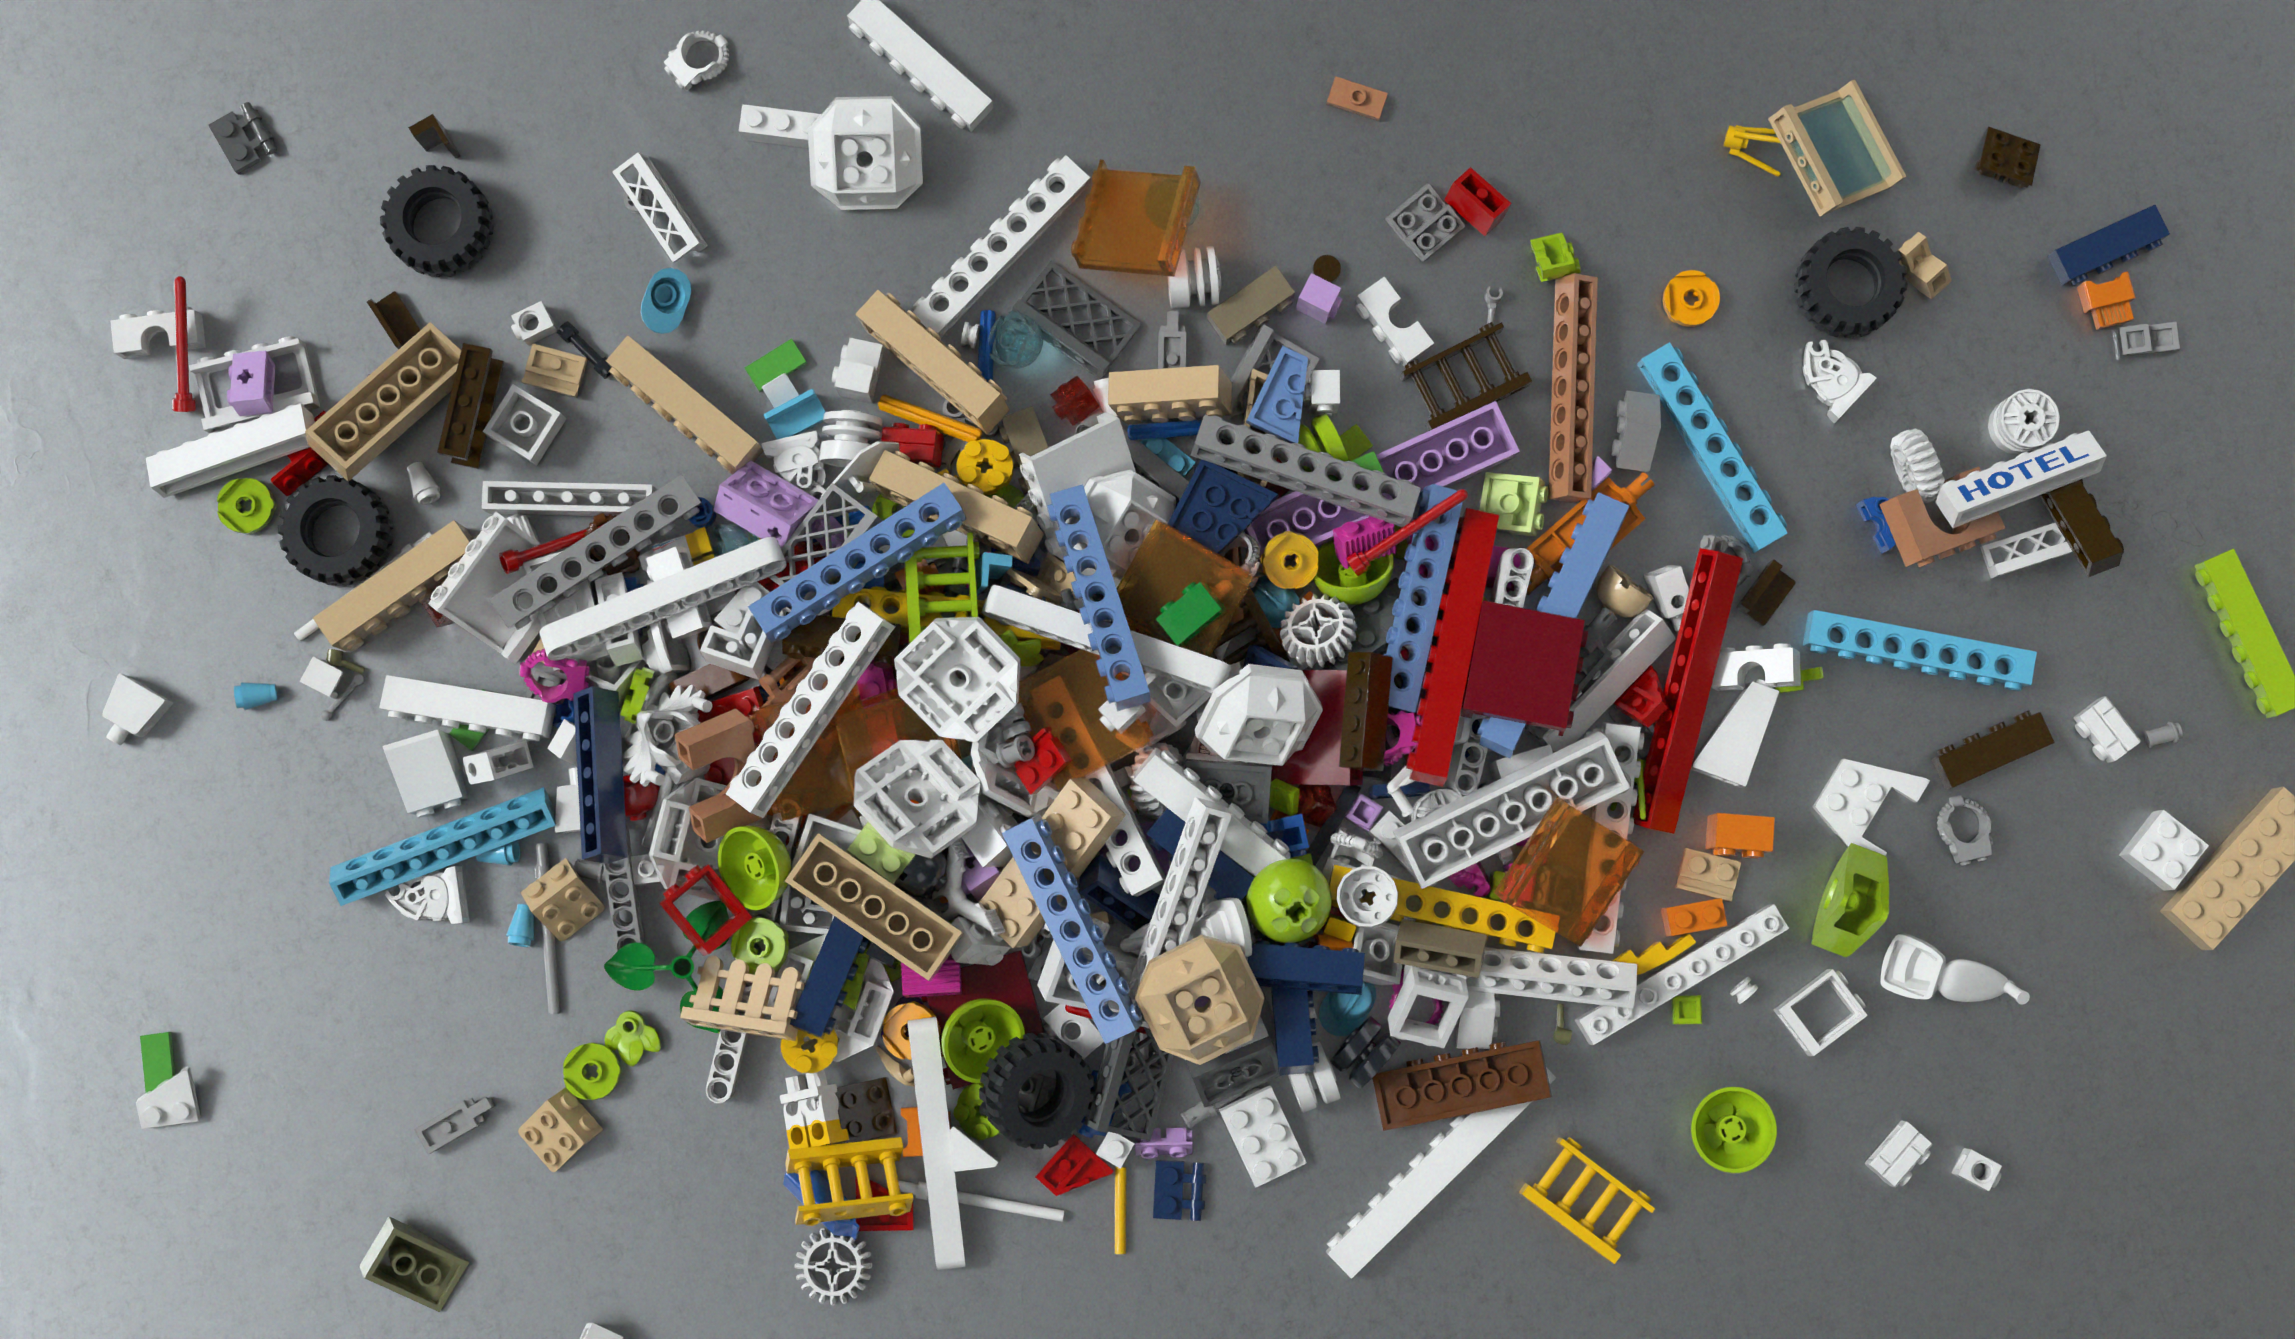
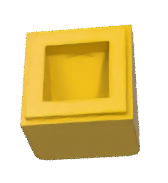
(1339, 927)

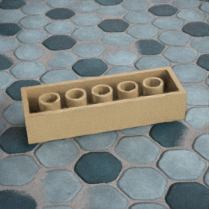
(933, 361)
(386, 402)
(684, 405)
(988, 518)
(393, 589)
(1080, 826)
(2237, 872)
(874, 907)

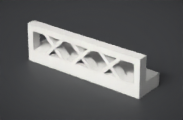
(667, 200)
(2023, 561)

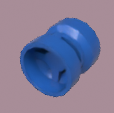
(706, 516)

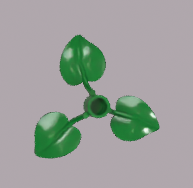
(634, 967)

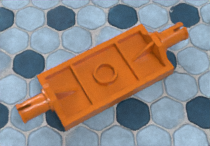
(1551, 544)

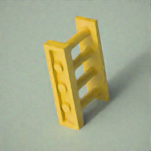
(845, 1155)
(1584, 1227)

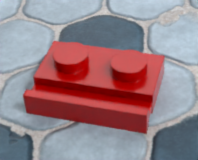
(1046, 763)

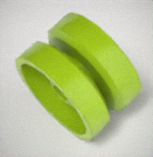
(1324, 439)

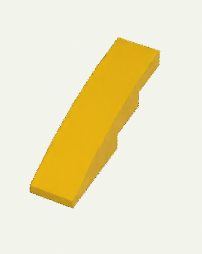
(1656, 954)

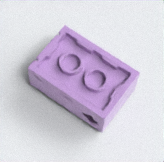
(763, 503)

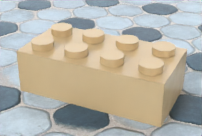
(1170, 394)

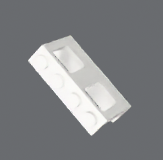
(221, 419)

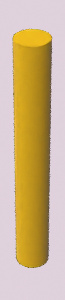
(1120, 1210)

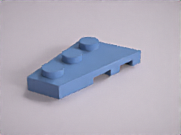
(1281, 397)

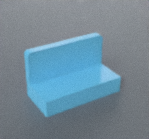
(796, 415)
(990, 566)

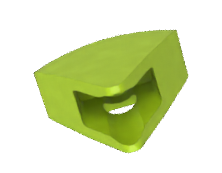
(1853, 901)

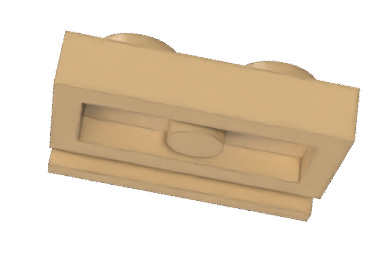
(554, 370)
(1708, 874)

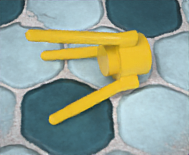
(1738, 137)

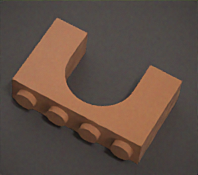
(1919, 537)
(709, 741)

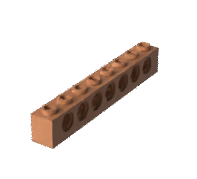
(1573, 388)

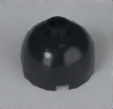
(923, 875)

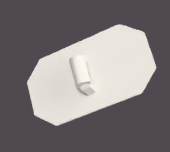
(856, 475)

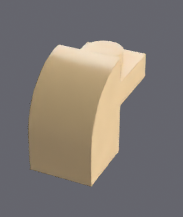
(1923, 269)

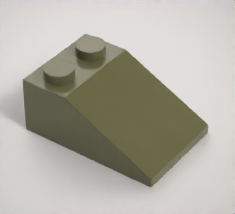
(412, 1265)

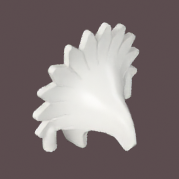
(656, 732)

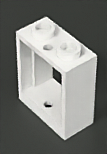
(1422, 982)
(1797, 1028)

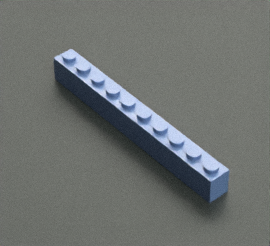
(1567, 594)

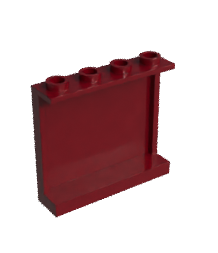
(1524, 666)
(1321, 753)
(1002, 982)

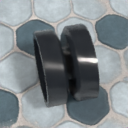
(1361, 1049)

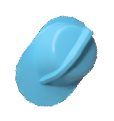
(665, 300)
(1274, 600)
(1344, 1012)

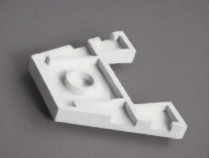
(1856, 795)

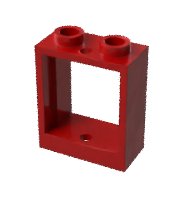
(739, 918)

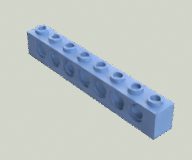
(1074, 503)
(863, 548)
(1430, 590)
(1096, 997)

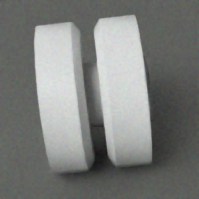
(1322, 1078)

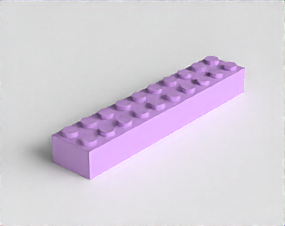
(1436, 457)

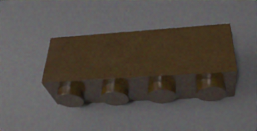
(2084, 527)
(814, 637)
(1365, 711)
(1992, 750)

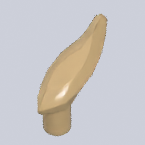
(896, 1069)

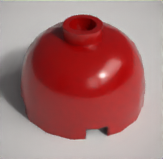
(639, 798)

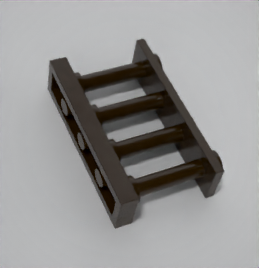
(1489, 393)
(470, 406)
(1255, 619)

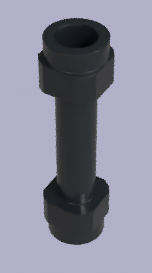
(570, 335)

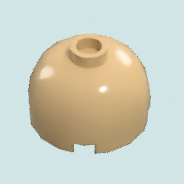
(1621, 594)

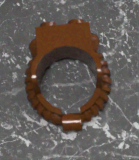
(630, 565)

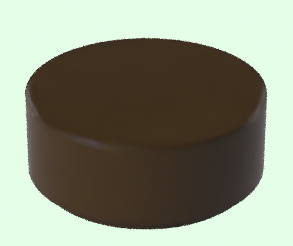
(1327, 268)

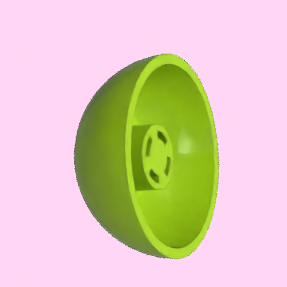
(1344, 583)
(754, 866)
(1287, 887)
(970, 1050)
(1748, 1135)

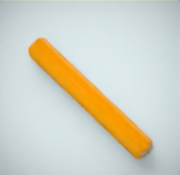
(923, 416)

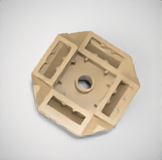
(1195, 970)

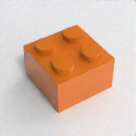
(1739, 833)

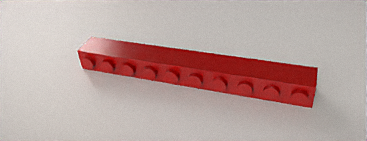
(1453, 648)
(1688, 688)

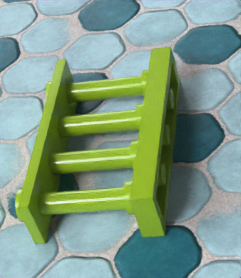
(916, 580)

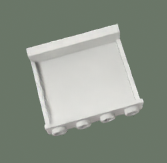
(1071, 463)
(480, 577)

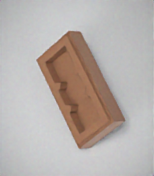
(1357, 98)

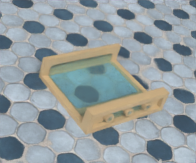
(1837, 148)

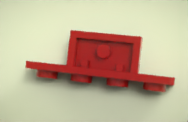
(302, 467)

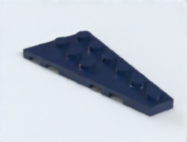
(1219, 506)

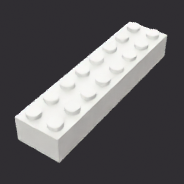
(1509, 809)

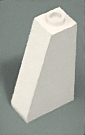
(1738, 736)

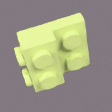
(1516, 501)
(878, 855)

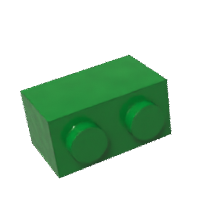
(1190, 613)

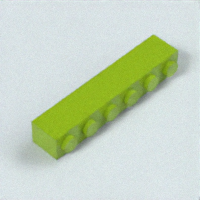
(2248, 632)

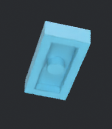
(1170, 454)

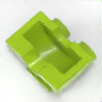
(1554, 257)

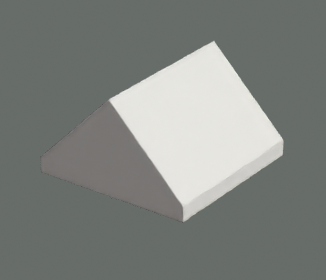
(968, 1152)

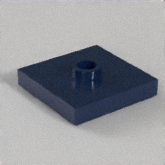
(1411, 790)

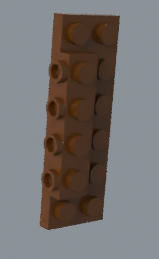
(1461, 1084)

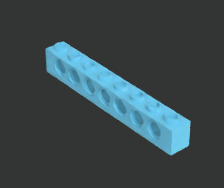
(1712, 463)
(2019, 661)
(442, 846)

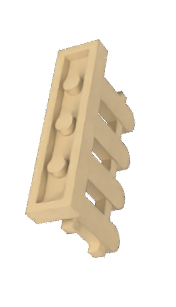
(756, 1008)

